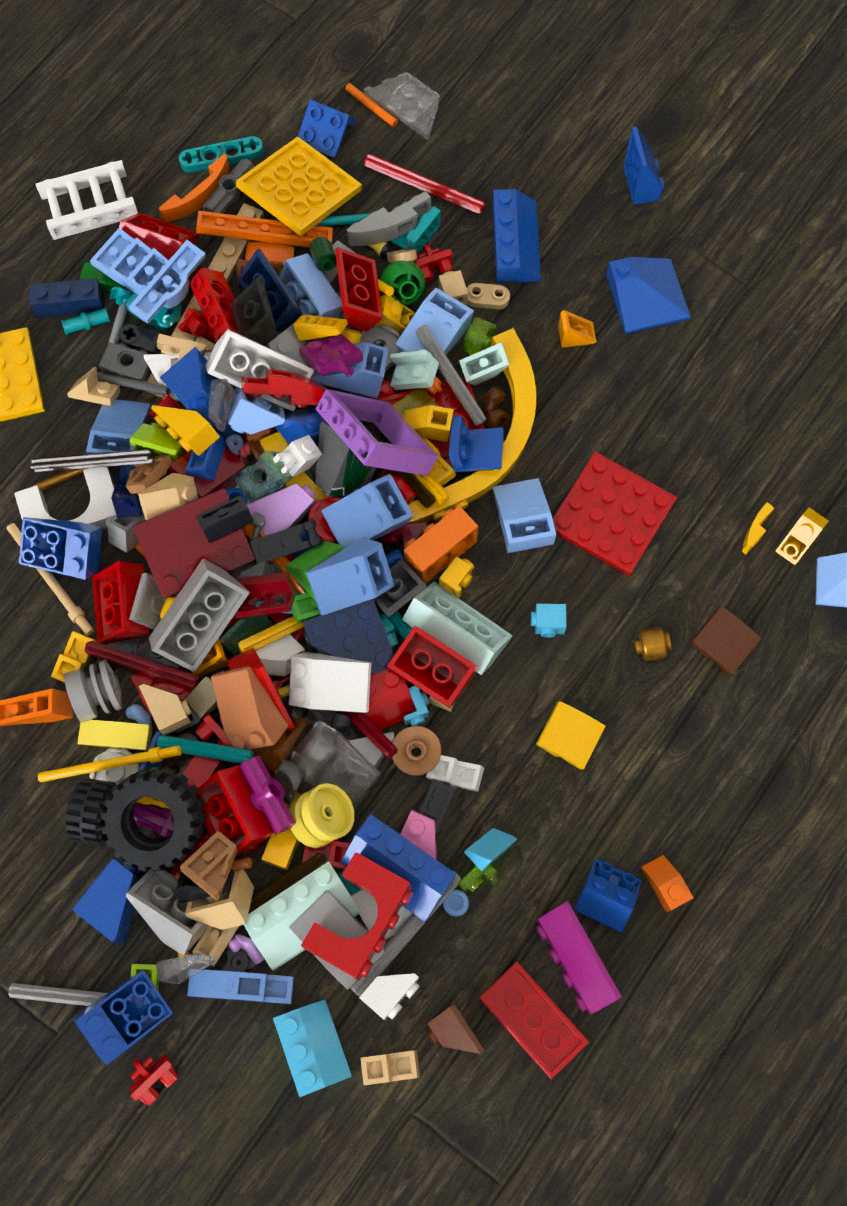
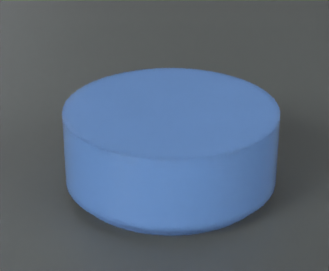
(456, 903)

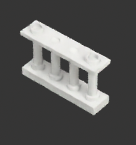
(93, 217)

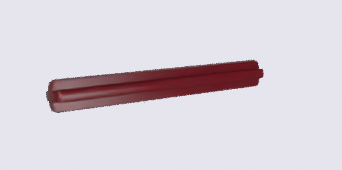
(141, 664)

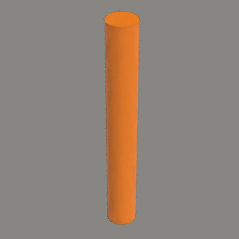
(378, 110)

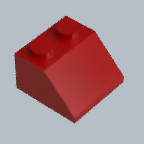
(388, 699)

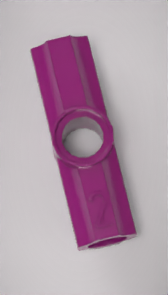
(267, 795)
(157, 820)

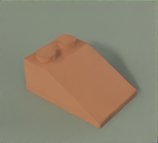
(247, 710)

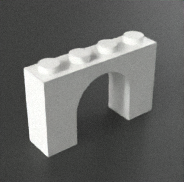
(100, 509)

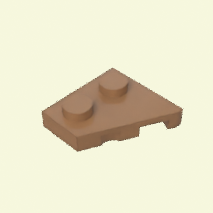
(148, 474)
(211, 864)

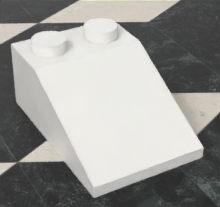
(329, 683)

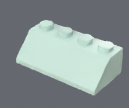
(457, 626)
(271, 921)

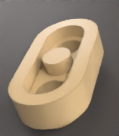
(404, 254)
(487, 297)

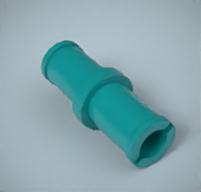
(85, 321)

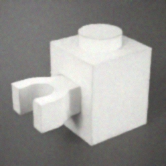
(298, 456)

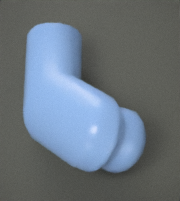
(139, 714)

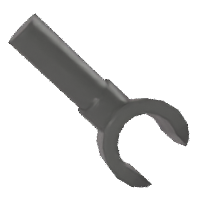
(259, 522)

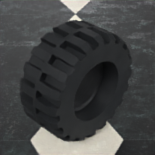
(130, 841)

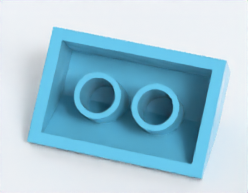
(312, 1047)

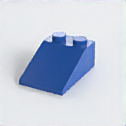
(642, 170)

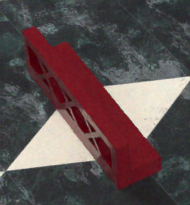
(268, 589)

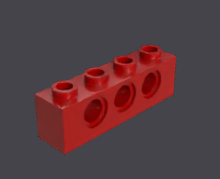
(214, 300)

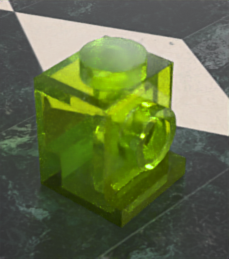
(479, 336)

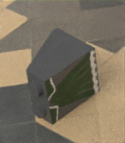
(338, 468)

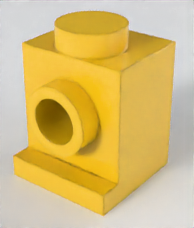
(457, 576)

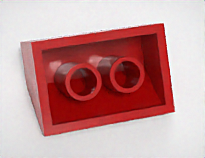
(158, 233)
(359, 289)
(113, 602)
(251, 659)
(433, 667)
(231, 810)

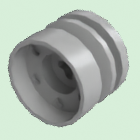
(89, 692)

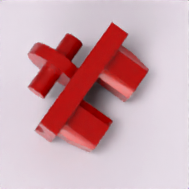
(432, 260)
(196, 324)
(209, 727)
(159, 1070)

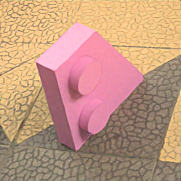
(421, 832)

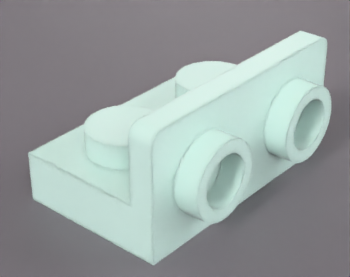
(413, 369)

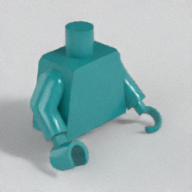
(161, 321)

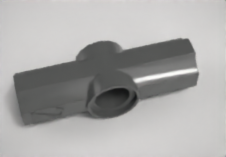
(222, 197)

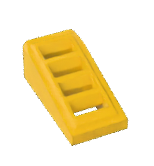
(315, 327)

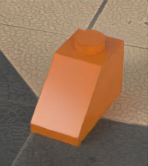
(666, 883)

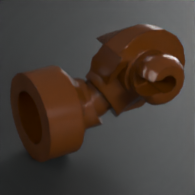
(495, 417)

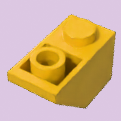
(394, 314)
(430, 421)
(801, 536)

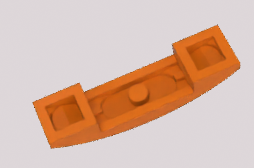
(179, 208)

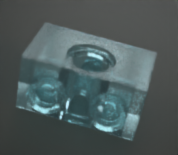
(251, 481)

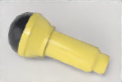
(381, 249)

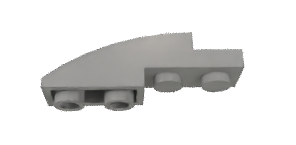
(386, 226)

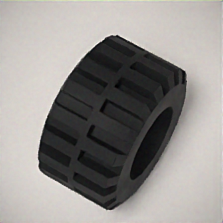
(85, 809)

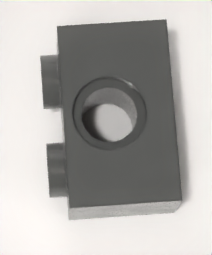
(118, 355)

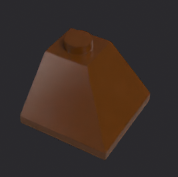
(453, 1032)

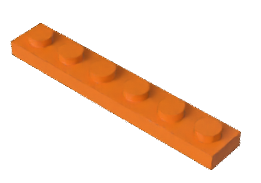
(256, 229)

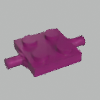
(331, 355)

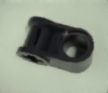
(141, 338)

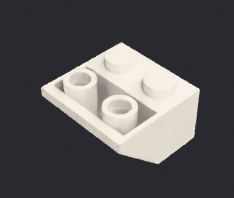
(388, 991)

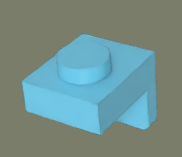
(420, 701)

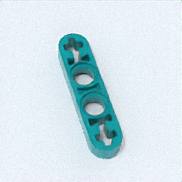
(220, 149)

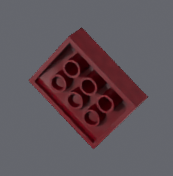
(177, 544)

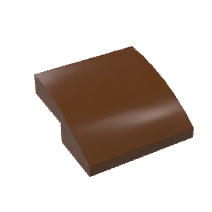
(725, 640)

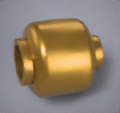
(653, 643)

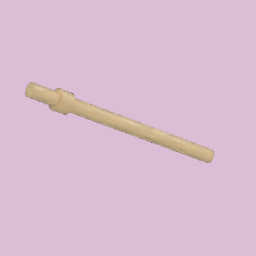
(74, 612)

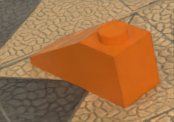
(36, 707)

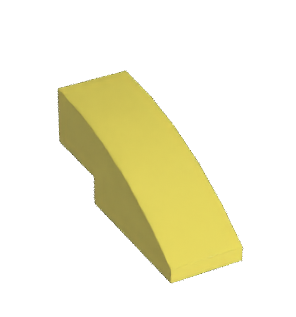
(115, 735)

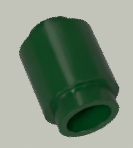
(323, 254)

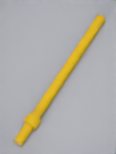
(153, 755)

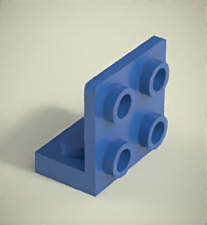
(324, 128)
(475, 448)

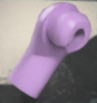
(245, 943)

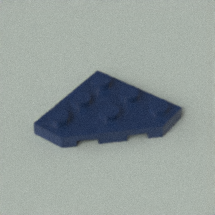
(352, 634)

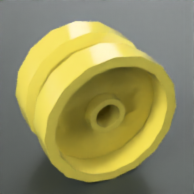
(321, 815)

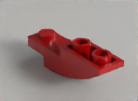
(300, 389)

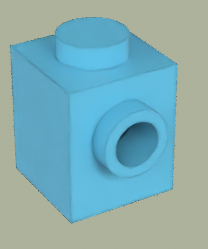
(549, 619)

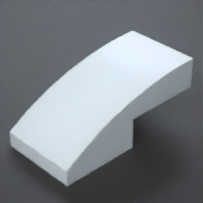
(457, 773)

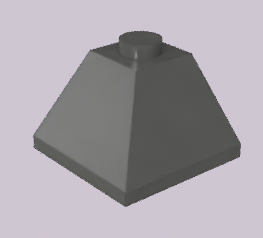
(406, 587)

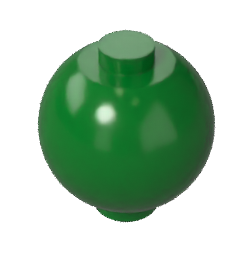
(406, 280)

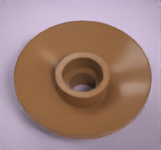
(419, 738)

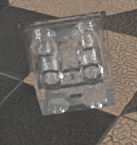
(333, 760)

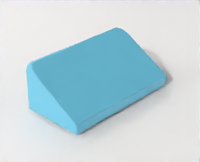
(489, 847)

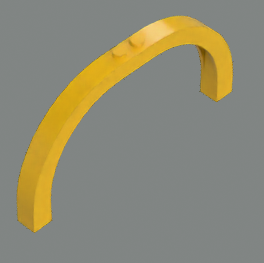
(523, 393)

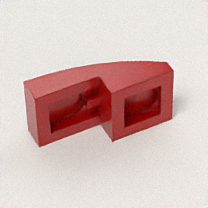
(333, 852)

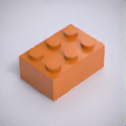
(441, 544)

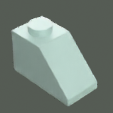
(484, 364)

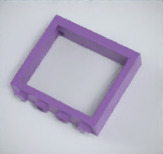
(405, 454)

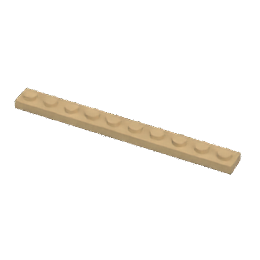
(225, 262)

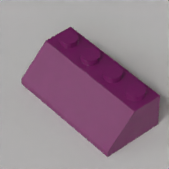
(578, 959)

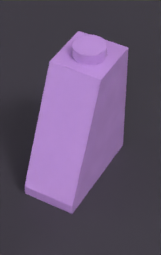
(284, 507)

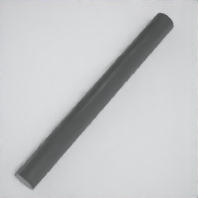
(133, 383)

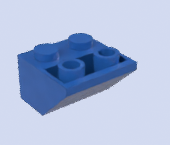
(608, 895)

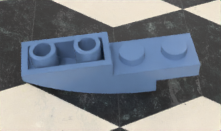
(241, 986)

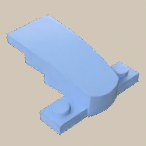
(148, 272)

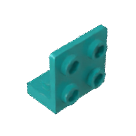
(422, 233)

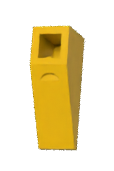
(188, 425)

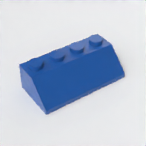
(515, 237)
(400, 856)

